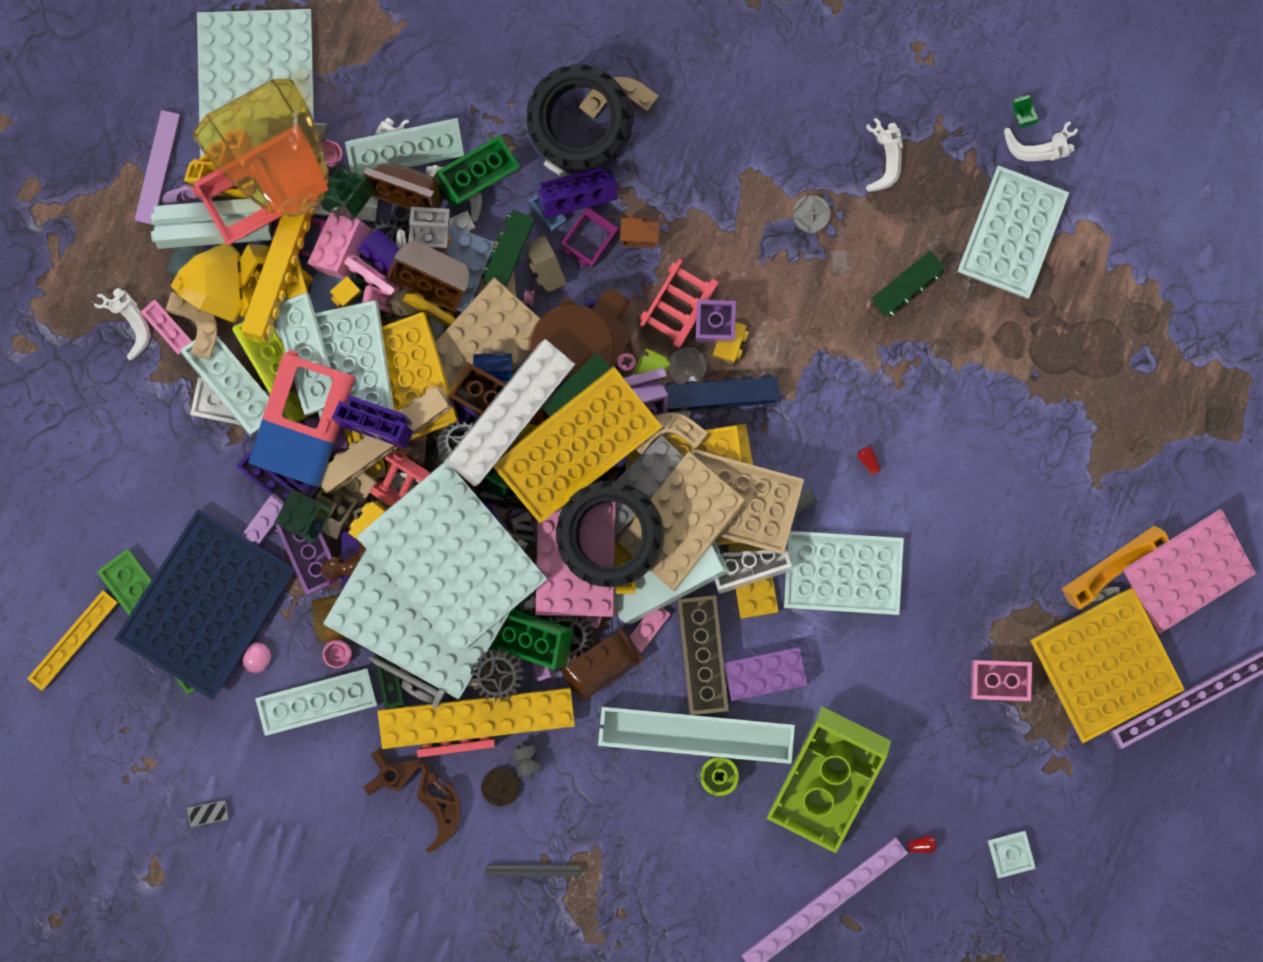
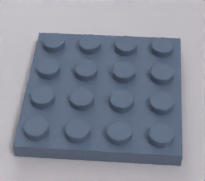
(473, 252)

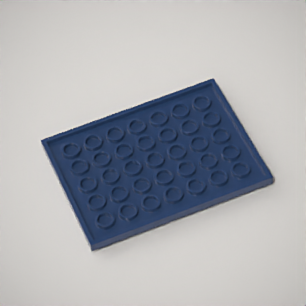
(205, 604)

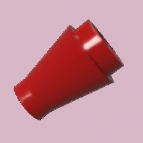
(869, 460)
(922, 845)

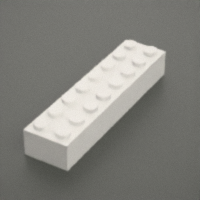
(509, 412)

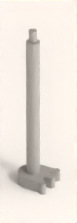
(438, 694)

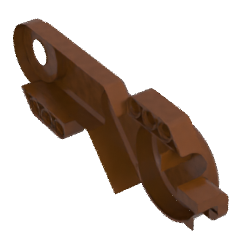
(579, 335)

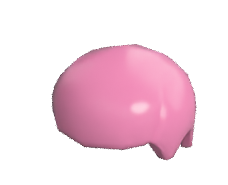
(332, 153)
(337, 653)
(256, 658)

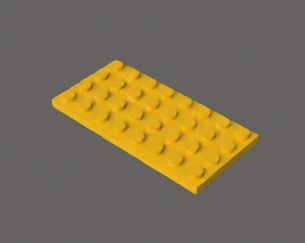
(577, 444)

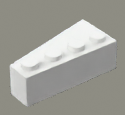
(751, 567)

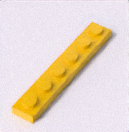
(72, 640)

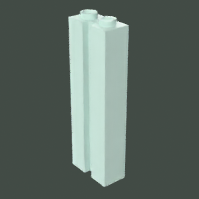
(193, 226)
(654, 594)

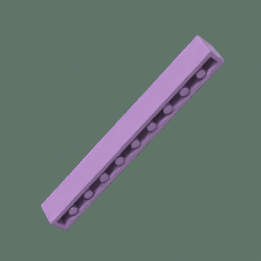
(1188, 701)
(825, 902)

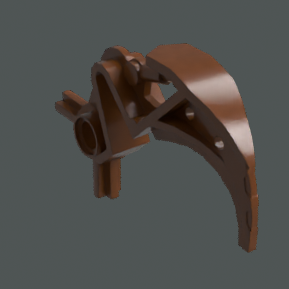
(403, 772)

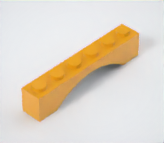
(1088, 585)

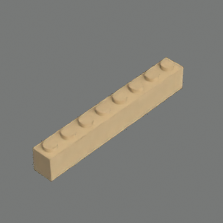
(369, 451)

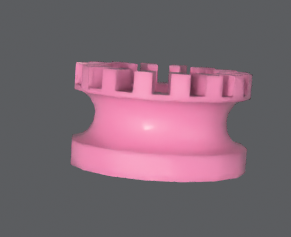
(528, 297)
(631, 364)

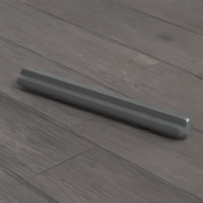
(533, 870)

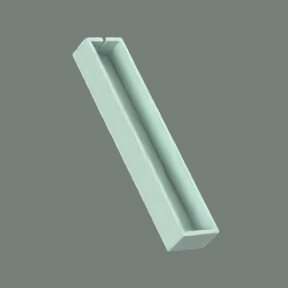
(696, 735)

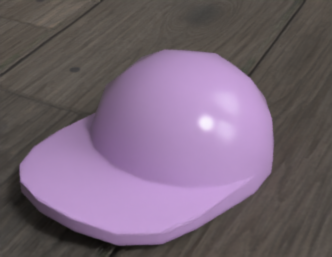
(181, 196)

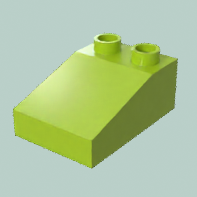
(829, 779)

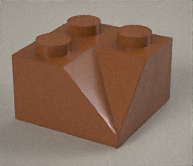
(639, 233)

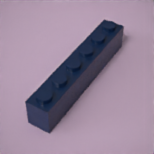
(722, 393)

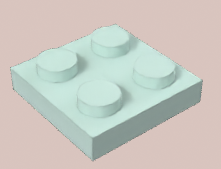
(1011, 854)

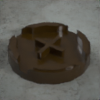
(500, 787)

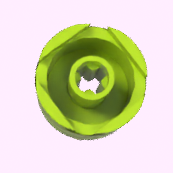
(651, 362)
(718, 787)

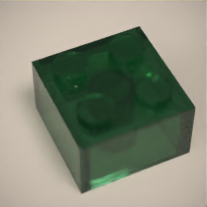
(346, 193)
(303, 516)

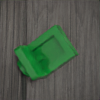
(1024, 111)

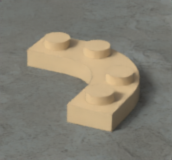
(634, 89)
(205, 323)
(678, 425)

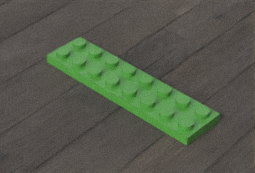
(128, 583)

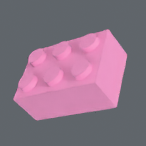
(336, 242)
(1001, 680)

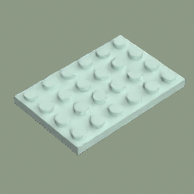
(1013, 232)
(357, 348)
(844, 573)

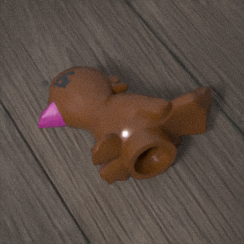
(334, 568)

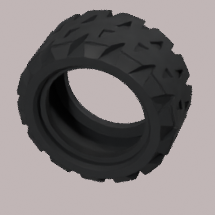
(543, 101)
(568, 534)

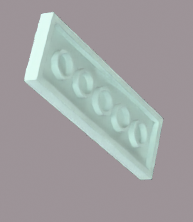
(406, 146)
(302, 334)
(231, 385)
(316, 702)

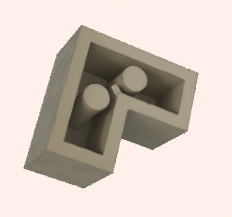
(544, 263)
(341, 513)

